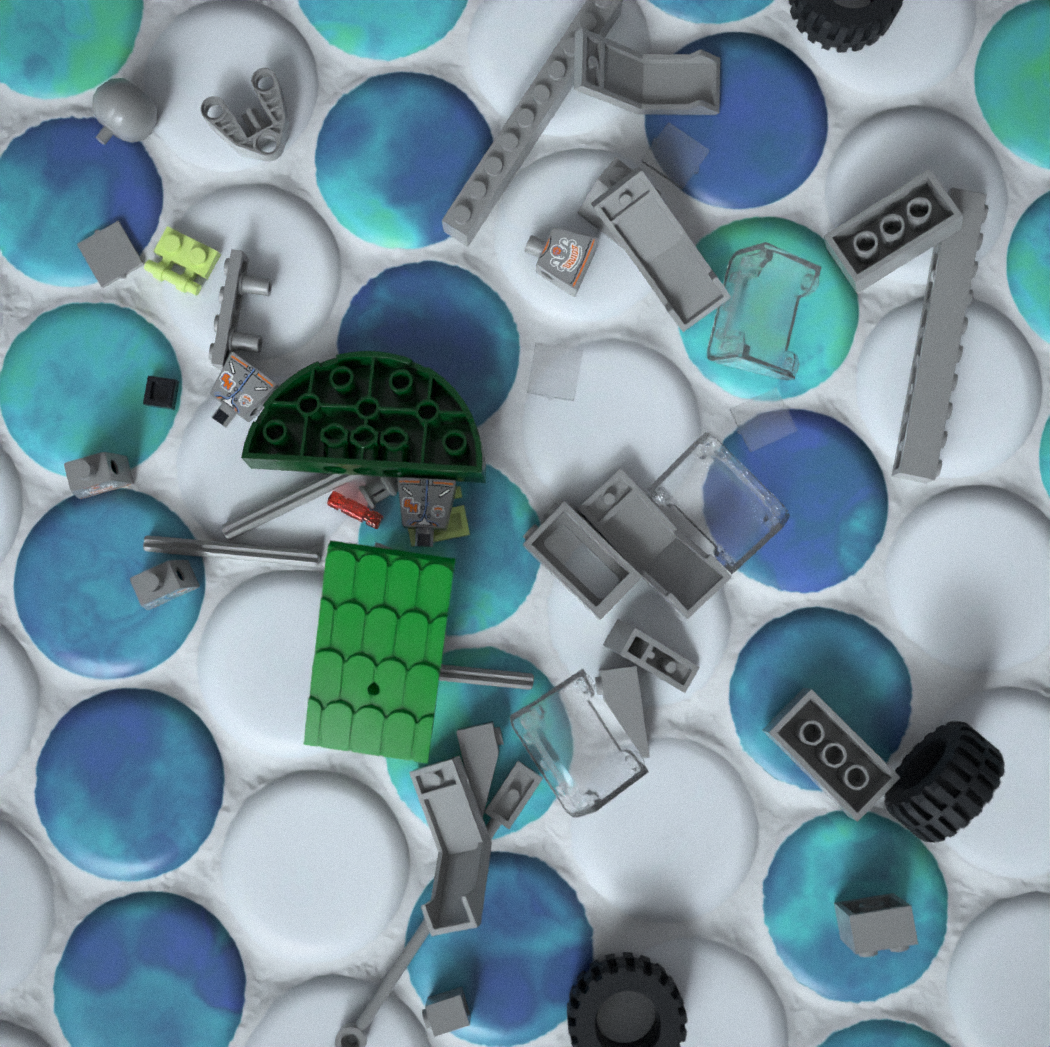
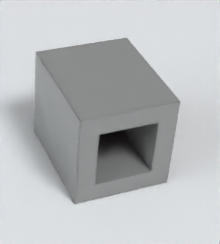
(446, 1012)

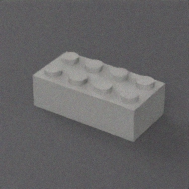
(894, 231)
(831, 754)

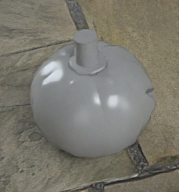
(123, 111)

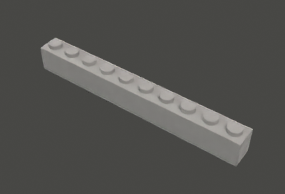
(525, 125)
(939, 344)

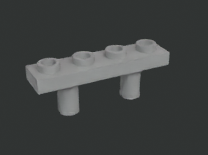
(230, 298)

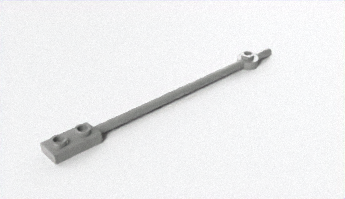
(503, 810)

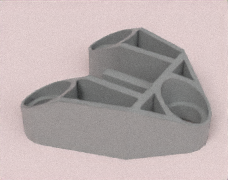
(230, 131)

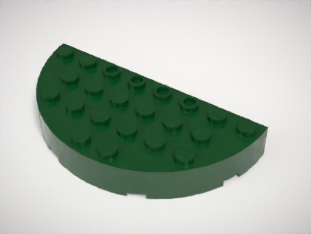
(367, 419)

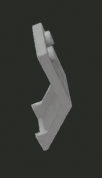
(646, 81)
(660, 249)
(653, 544)
(461, 846)

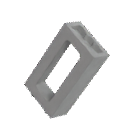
(567, 517)

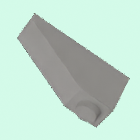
(651, 655)
(623, 698)
(479, 753)

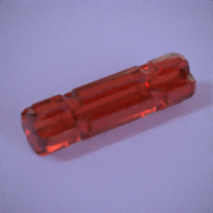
(355, 510)

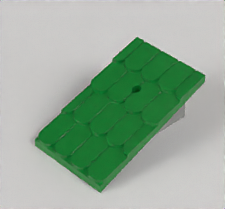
(378, 651)

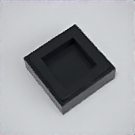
(161, 392)

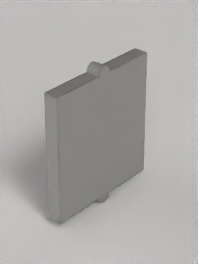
(110, 254)

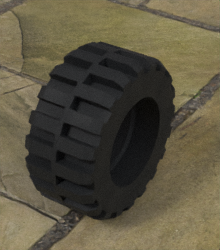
(844, 26)
(945, 782)
(622, 975)

